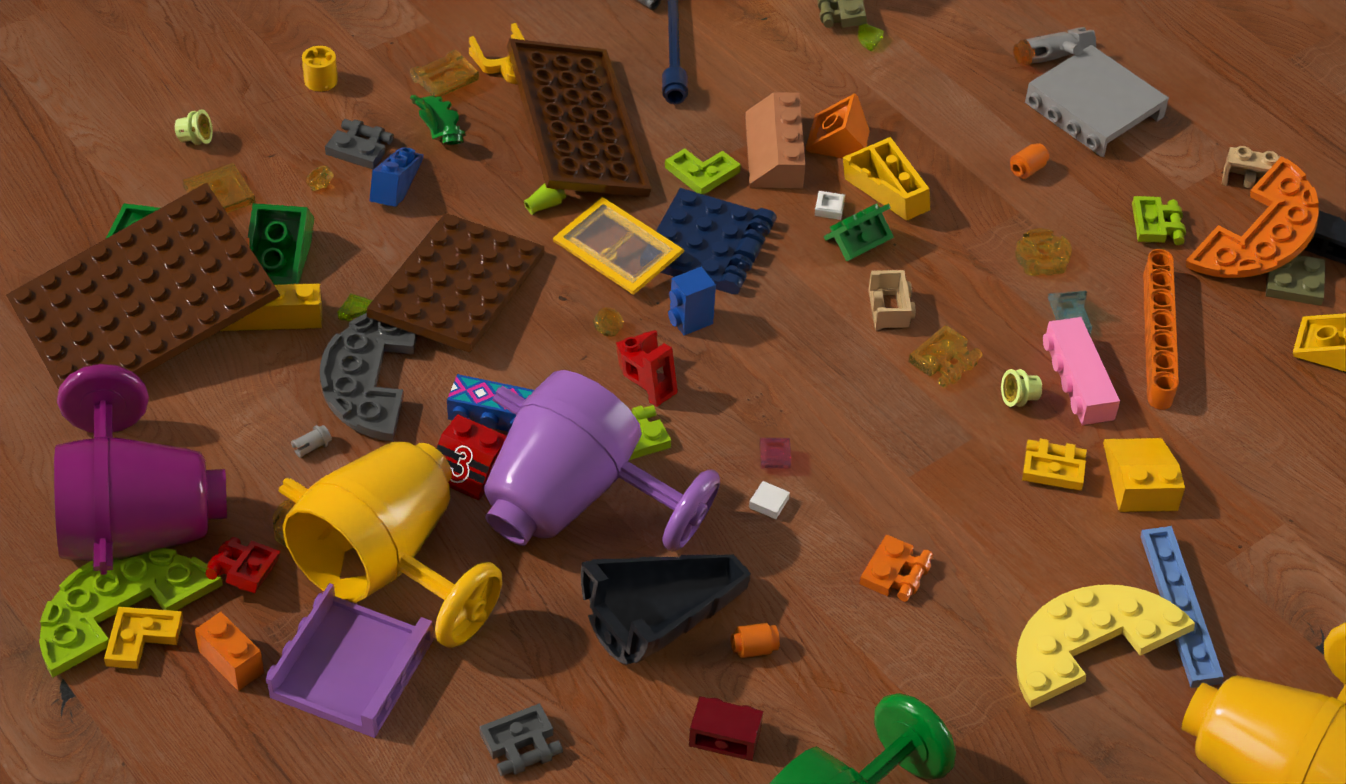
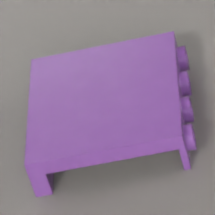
(348, 663)

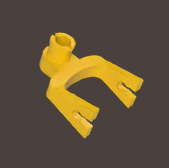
(493, 66)

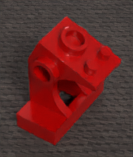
(640, 359)

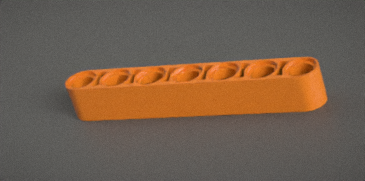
(1160, 329)

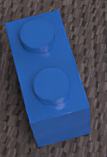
(692, 301)

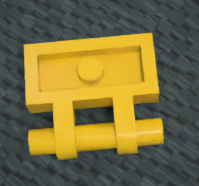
(1054, 464)

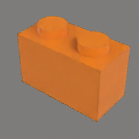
(229, 651)

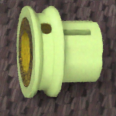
(196, 128)
(1019, 387)

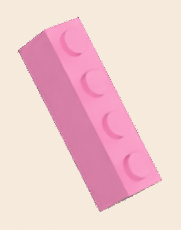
(1081, 371)

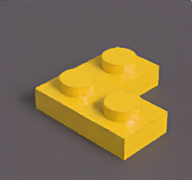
(136, 627)

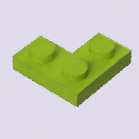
(702, 175)

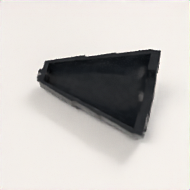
(654, 600)

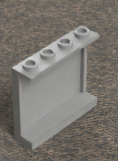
(1094, 98)

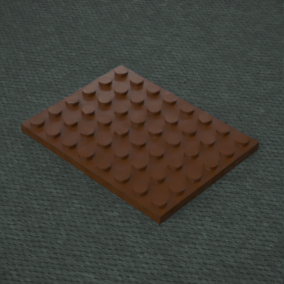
(145, 291)

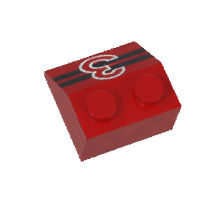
(470, 453)

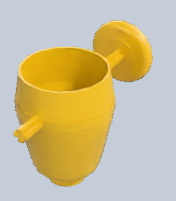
(386, 513)
(1273, 731)

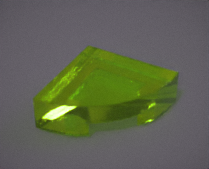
(869, 36)
(353, 307)

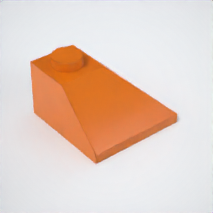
(839, 129)

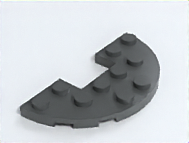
(352, 371)

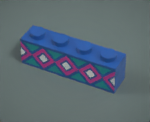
(473, 400)

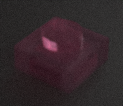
(775, 453)

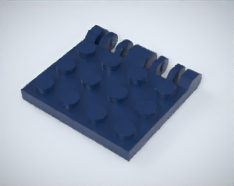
(715, 236)

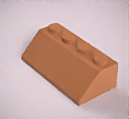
(775, 142)

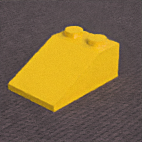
(1322, 340)
(1144, 475)

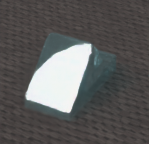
(1070, 305)

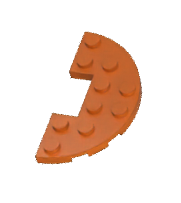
(1273, 238)

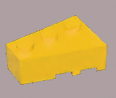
(888, 178)

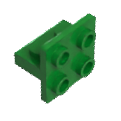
(861, 231)

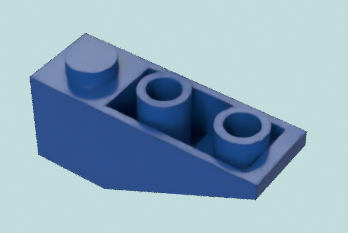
(394, 177)

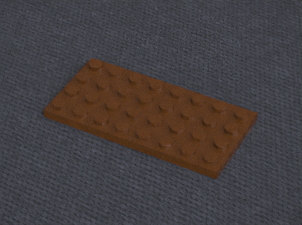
(577, 118)

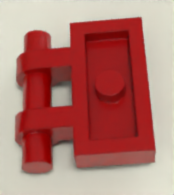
(250, 569)

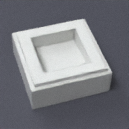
(830, 205)
(769, 500)

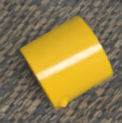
(319, 68)

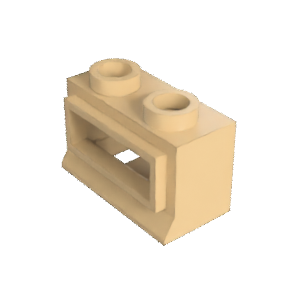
(1248, 163)
(891, 283)

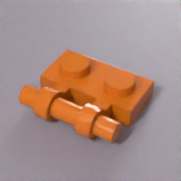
(887, 565)

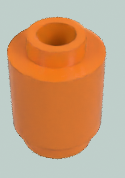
(1029, 160)
(755, 640)

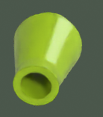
(543, 199)

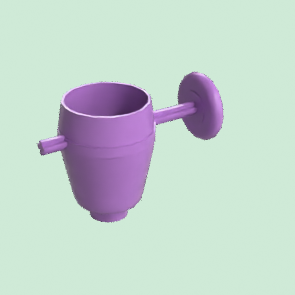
(566, 453)

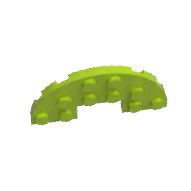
(87, 598)

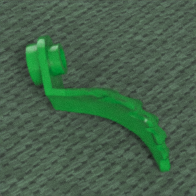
(440, 119)

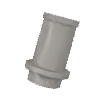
(318, 437)

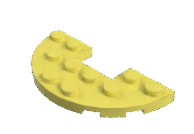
(1084, 620)

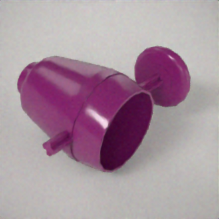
(124, 493)

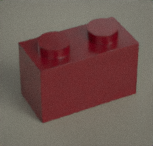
(725, 728)

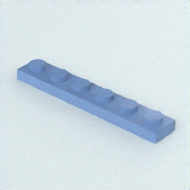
(1175, 586)

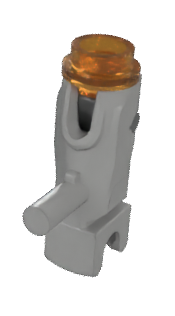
(1053, 46)

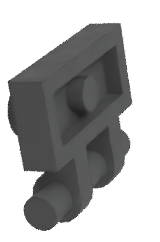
(358, 150)
(517, 731)

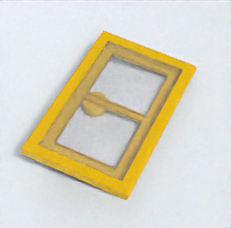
(618, 245)

